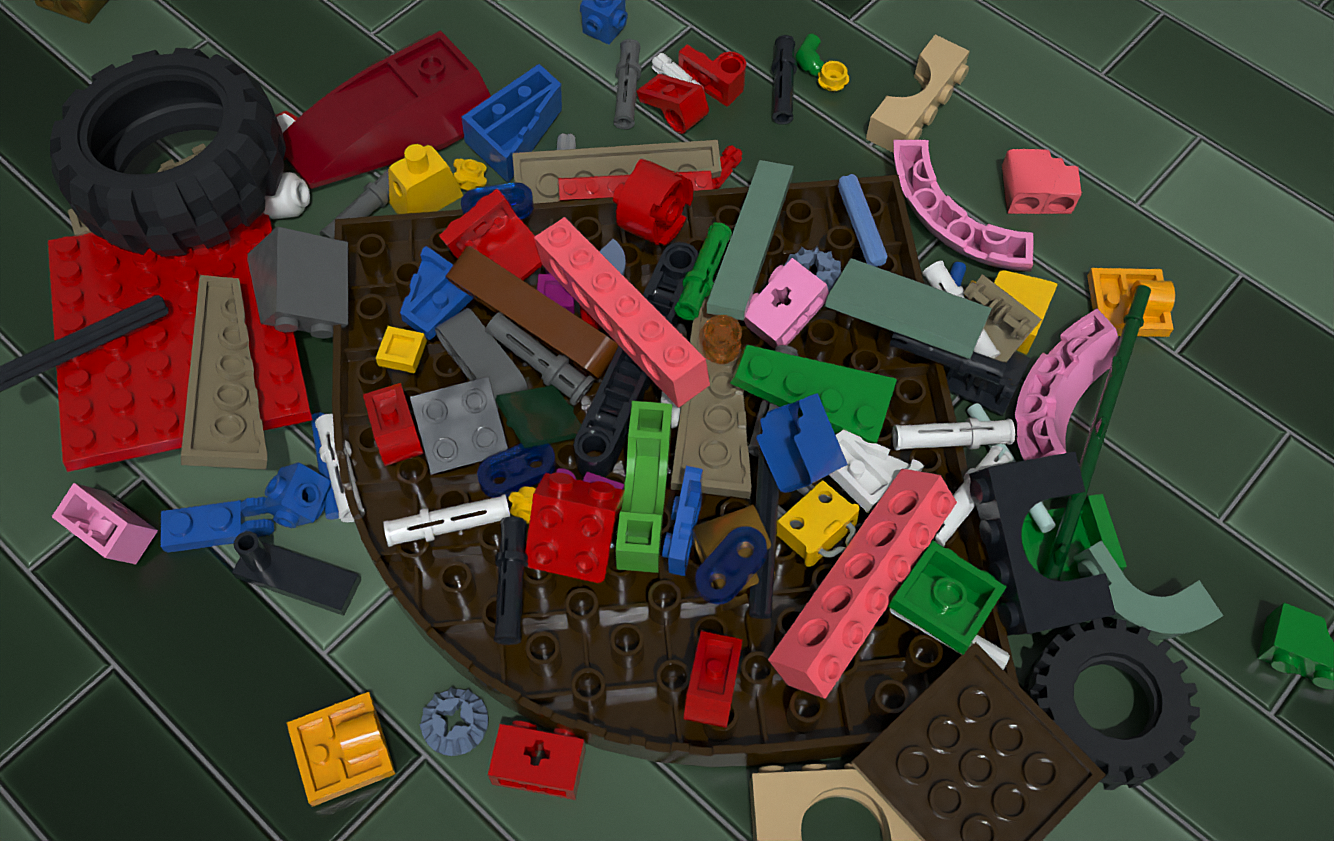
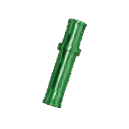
(699, 281)

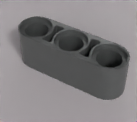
(479, 353)

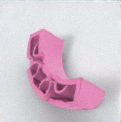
(949, 221)
(1059, 382)

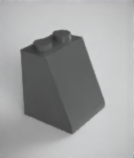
(300, 282)

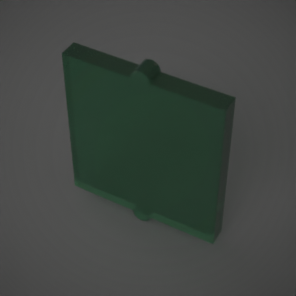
(539, 416)

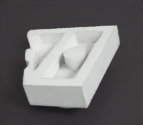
(868, 469)

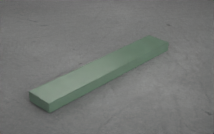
(750, 240)

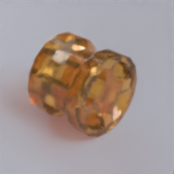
(723, 329)

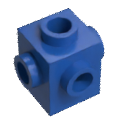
(603, 18)
(296, 495)

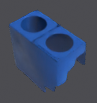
(802, 447)

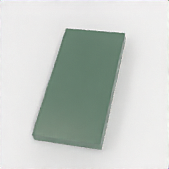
(909, 308)

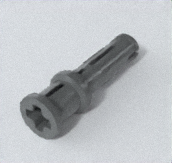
(557, 373)

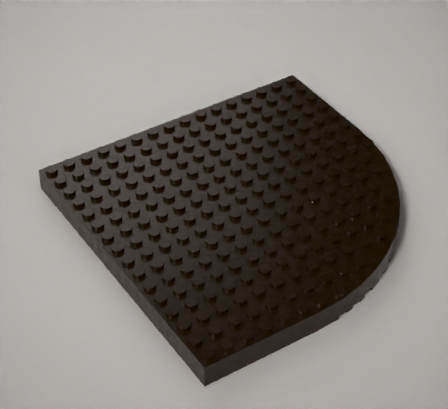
(622, 651)

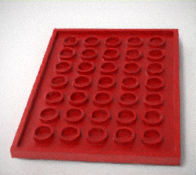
(134, 389)

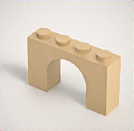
(783, 798)

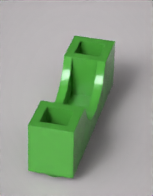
(645, 487)

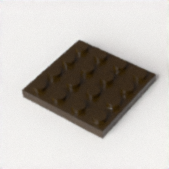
(977, 760)

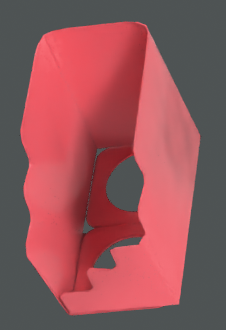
(1039, 183)

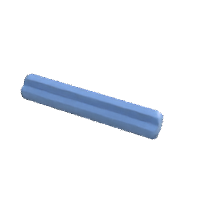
(862, 220)

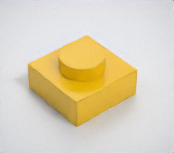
(401, 349)

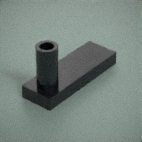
(294, 574)

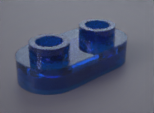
(514, 193)
(515, 467)
(730, 566)

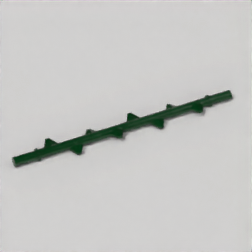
(1098, 430)

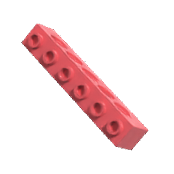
(623, 312)
(862, 582)

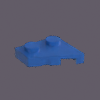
(432, 295)
(686, 514)

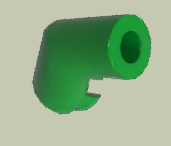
(807, 55)

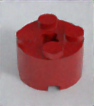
(653, 202)

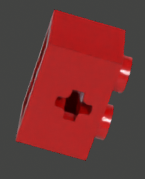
(554, 776)

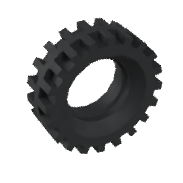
(1168, 729)

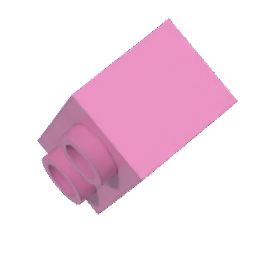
(783, 323)
(104, 524)

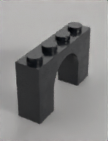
(1003, 500)

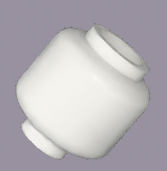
(289, 199)

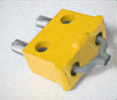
(817, 523)

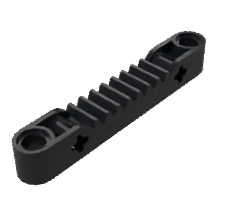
(609, 414)

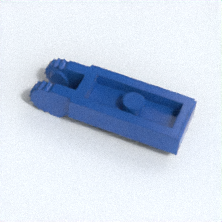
(212, 524)

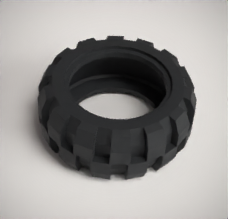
(148, 101)

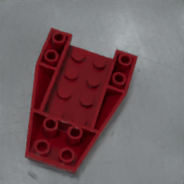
(385, 108)

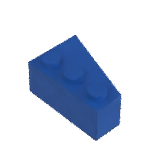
(513, 119)

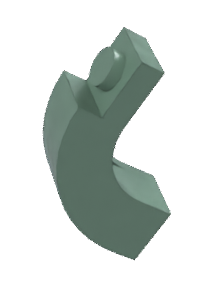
(1166, 617)

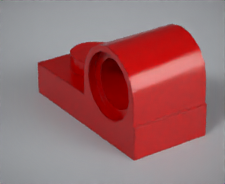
(720, 78)
(680, 101)
(392, 424)
(713, 679)

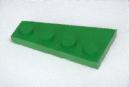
(850, 397)

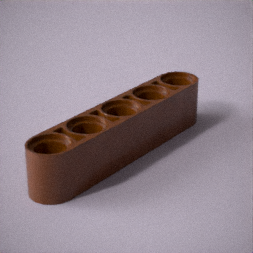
(532, 312)

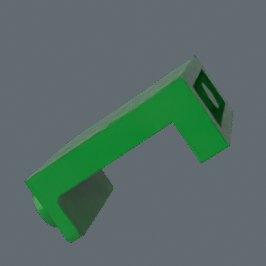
(1092, 527)

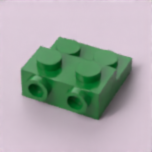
(947, 597)

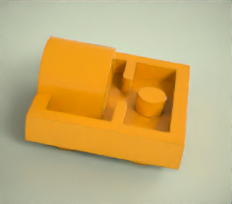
(1113, 293)
(340, 749)

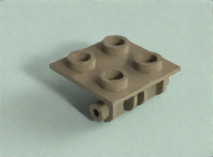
(1008, 320)

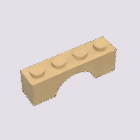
(937, 71)

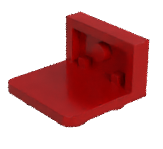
(497, 234)
(572, 526)

